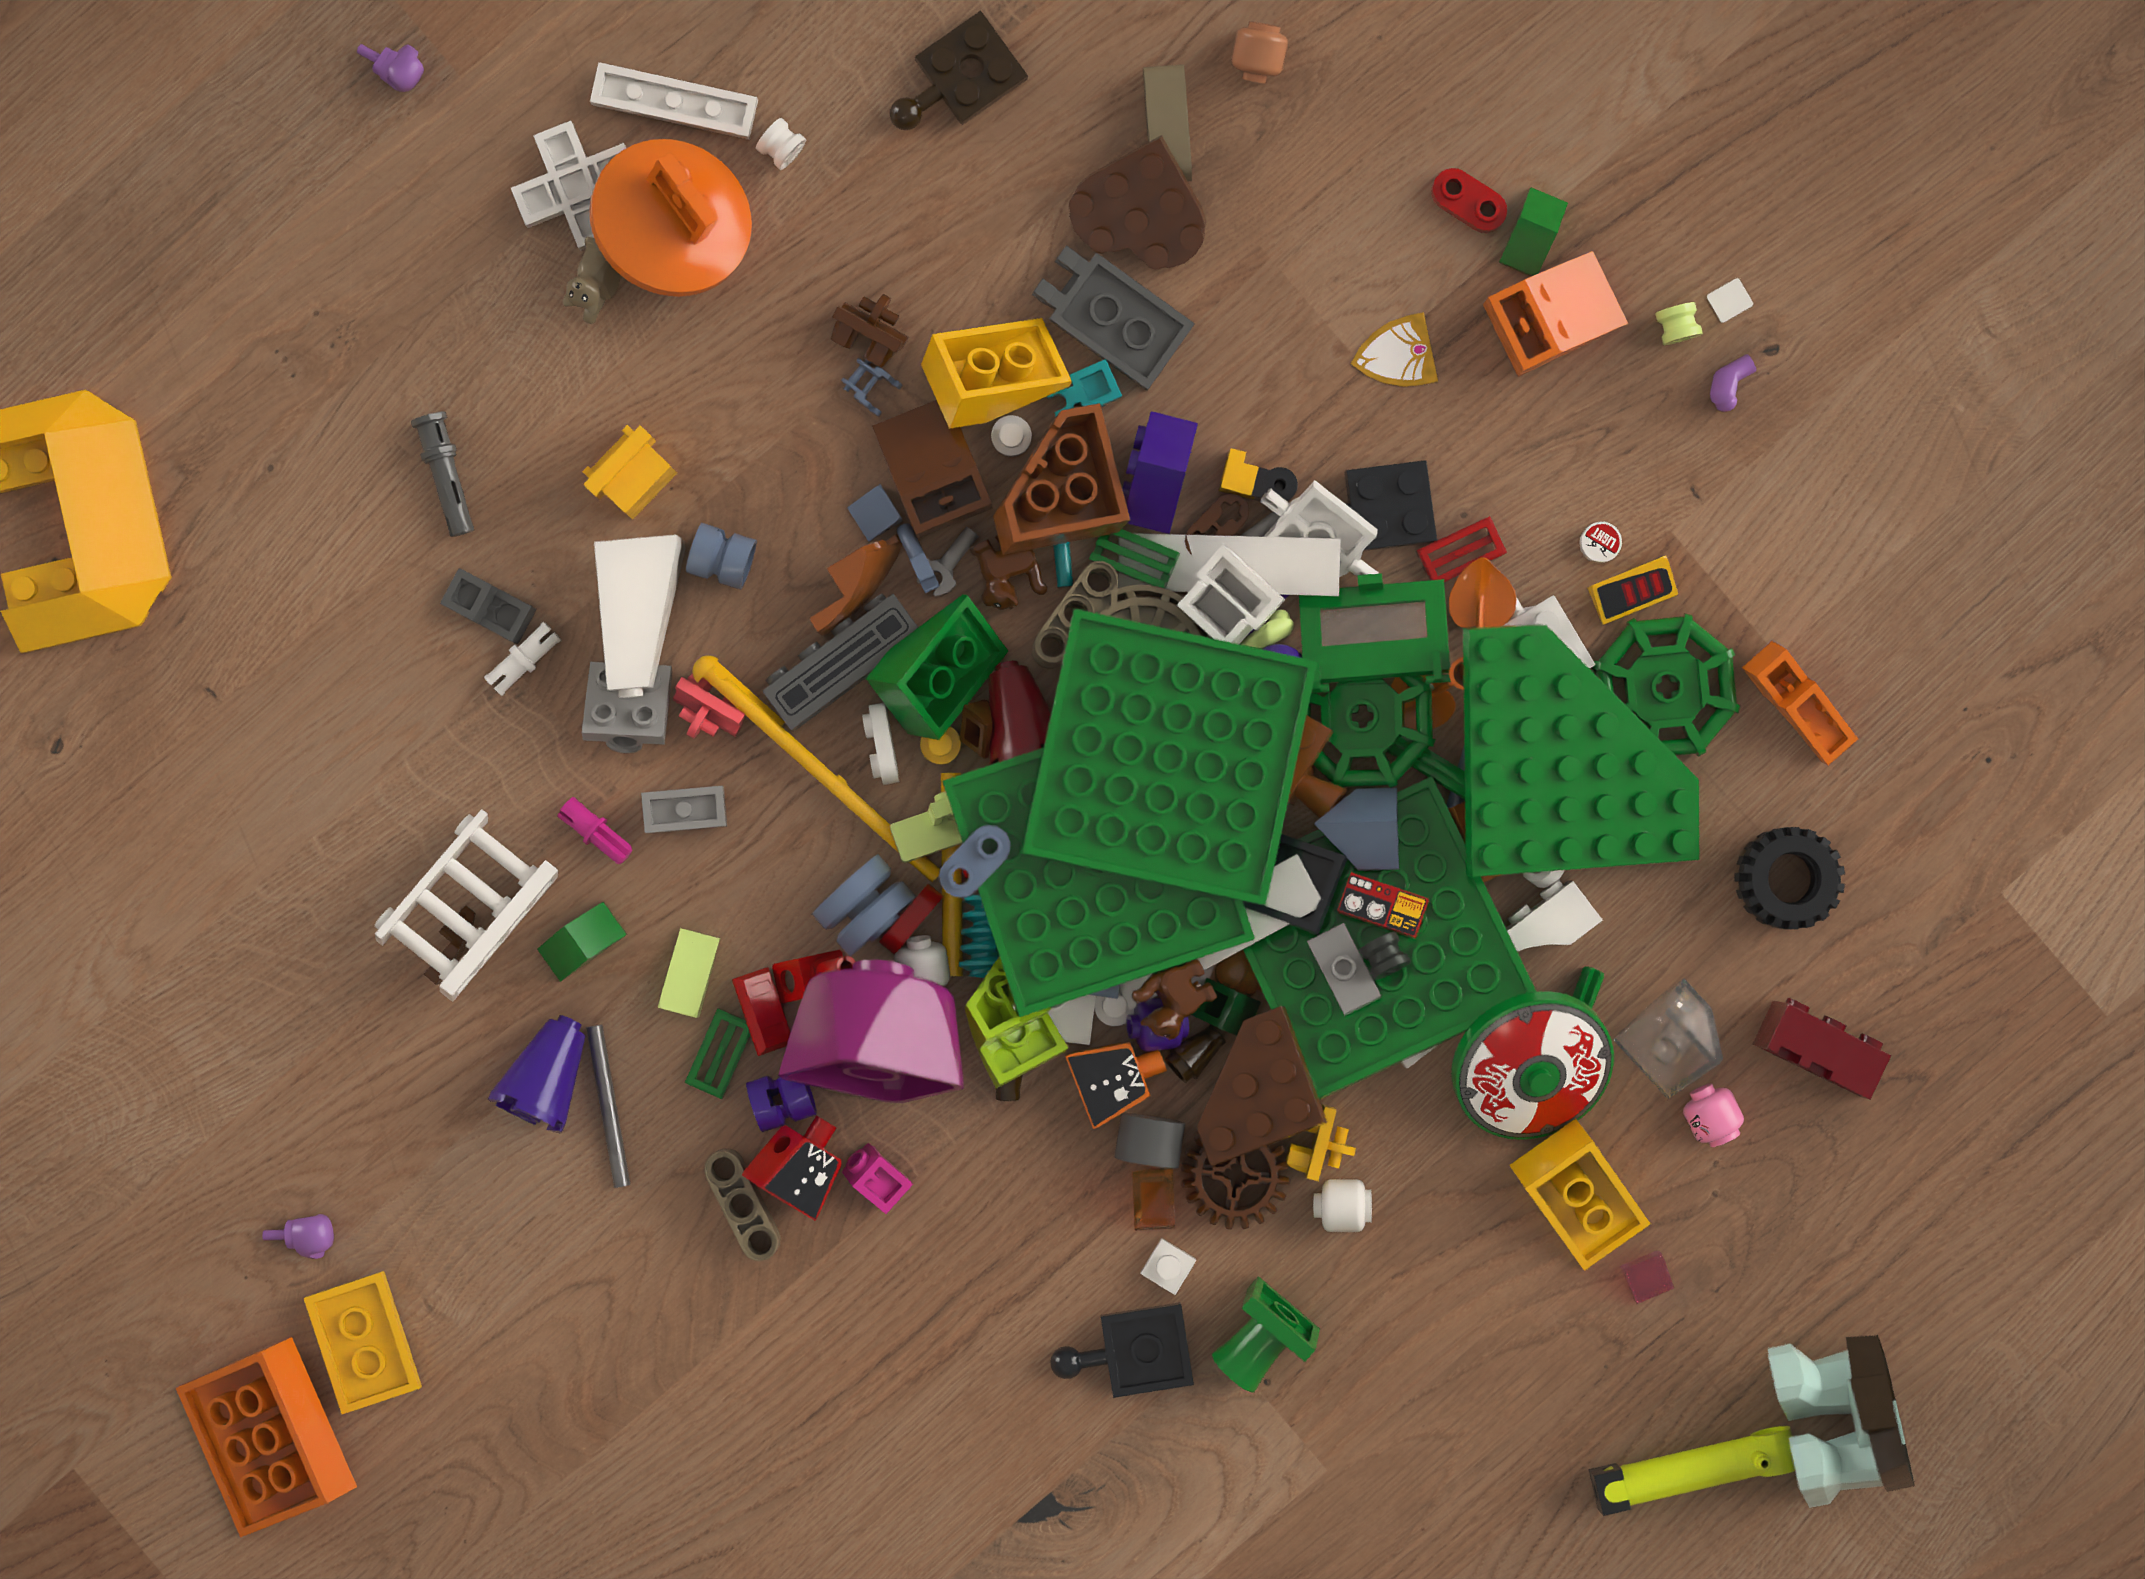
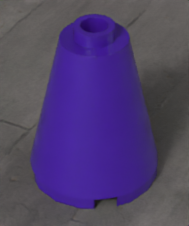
(543, 1075)

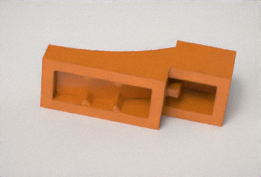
(1800, 702)

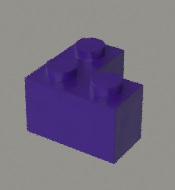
(1158, 471)

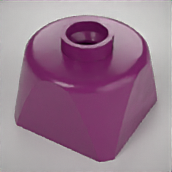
(875, 1035)

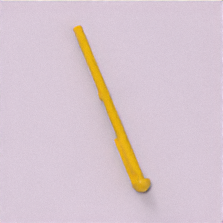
(770, 723)

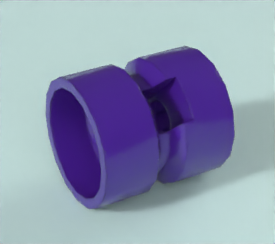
(796, 1098)

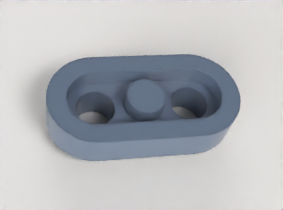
(974, 861)

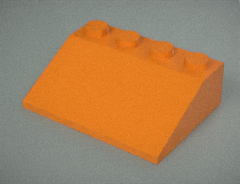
(266, 1437)

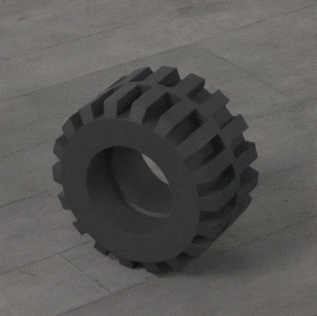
(1824, 878)

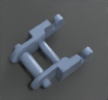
(878, 374)

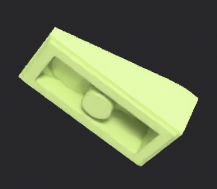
(689, 973)

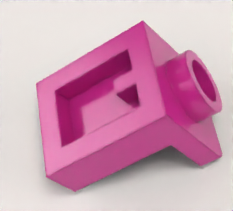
(876, 1178)

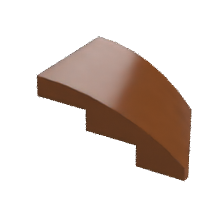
(857, 579)

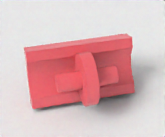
(706, 710)

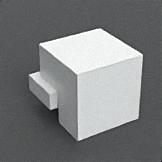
(1229, 598)

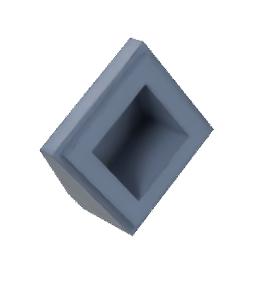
(875, 513)

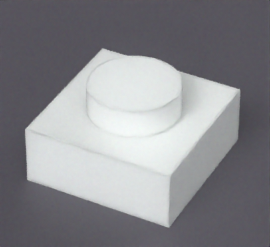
(1168, 1266)

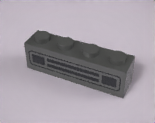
(839, 664)

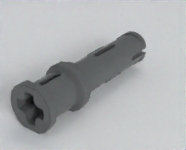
(440, 456)

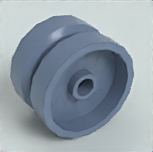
(861, 902)

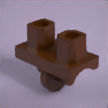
(854, 321)

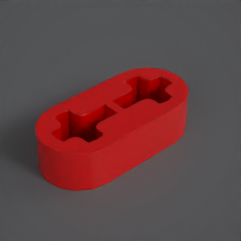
(911, 919)

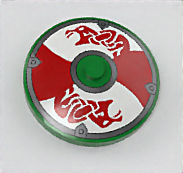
(1532, 1065)

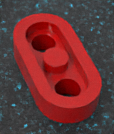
(1467, 203)

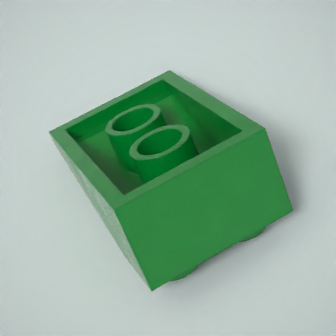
(938, 669)

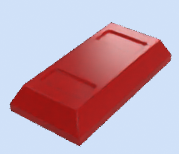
(762, 1011)

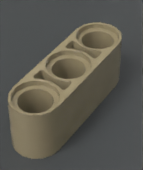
(1168, 111)
(742, 1225)

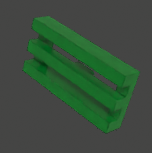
(1102, 543)
(705, 1085)

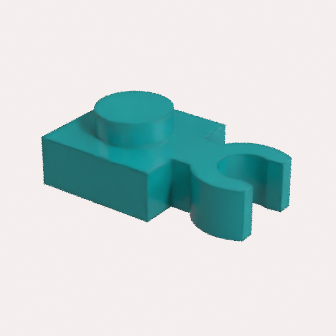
(1090, 386)

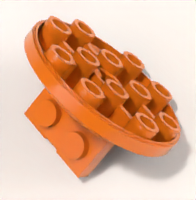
(670, 217)

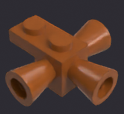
(1311, 791)

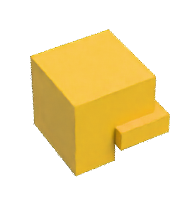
(630, 472)

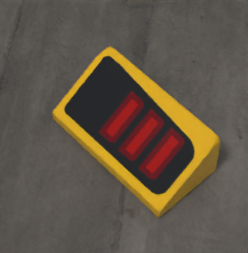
(1633, 590)

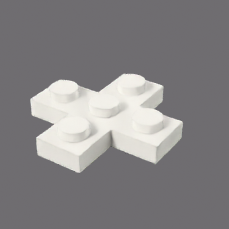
(566, 185)

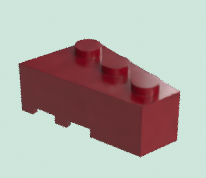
(1822, 1047)

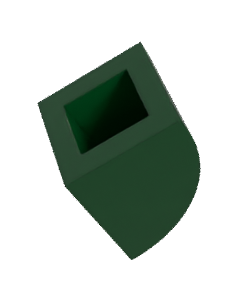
(1228, 1009)

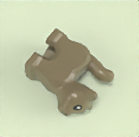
(594, 282)

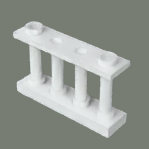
(480, 942)

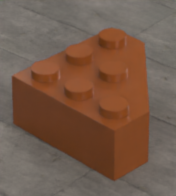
(1065, 487)

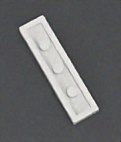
(673, 100)

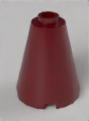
(1017, 712)

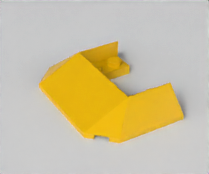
(107, 516)

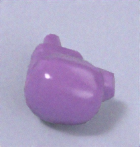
(397, 69)
(306, 1235)

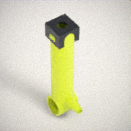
(1760, 1454)

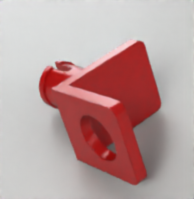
(805, 969)

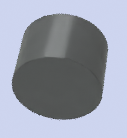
(1149, 1140)

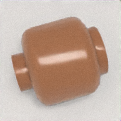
(1259, 51)

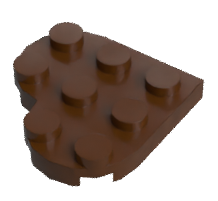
(1140, 206)

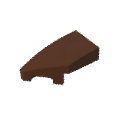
(455, 947)

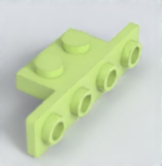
(927, 831)

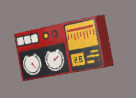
(1383, 905)

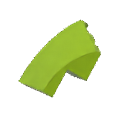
(1003, 1039)

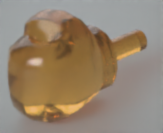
(1237, 974)

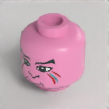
(1713, 1115)

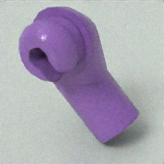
(1726, 381)

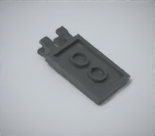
(1114, 317)

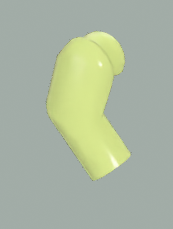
(1275, 630)

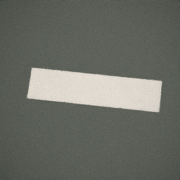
(1284, 563)
(1289, 892)

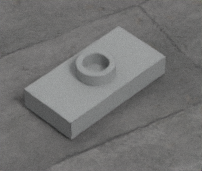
(1344, 969)

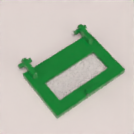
(1376, 632)

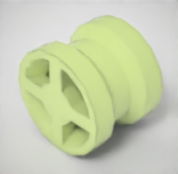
(1679, 323)

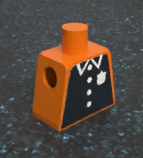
(1112, 1078)

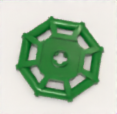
(1682, 668)
(1380, 732)

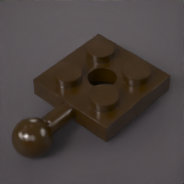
(962, 94)

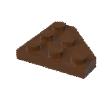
(1260, 1091)

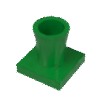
(1265, 1336)

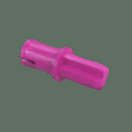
(594, 830)

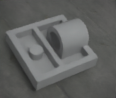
(626, 722)

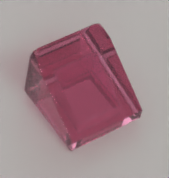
(1647, 1276)

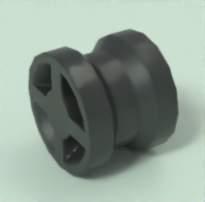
(1384, 955)

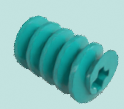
(983, 947)

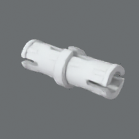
(522, 658)

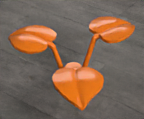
(1477, 599)

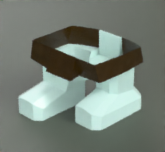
(1843, 1384)

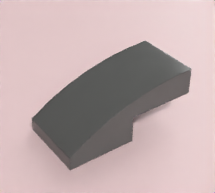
(488, 606)

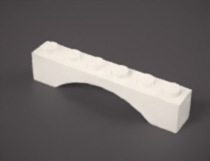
(1557, 920)

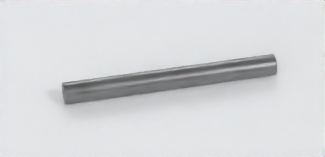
(608, 1106)

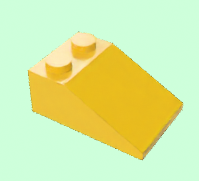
(992, 370)
(1580, 1194)

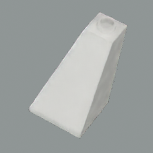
(636, 601)

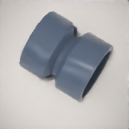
(721, 556)

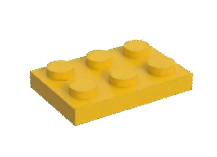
(362, 1342)

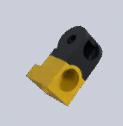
(1255, 481)

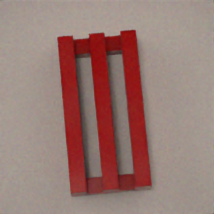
(1430, 566)

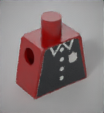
(797, 1167)

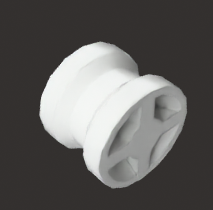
(780, 143)

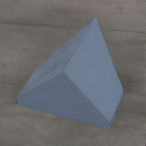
(1365, 828)

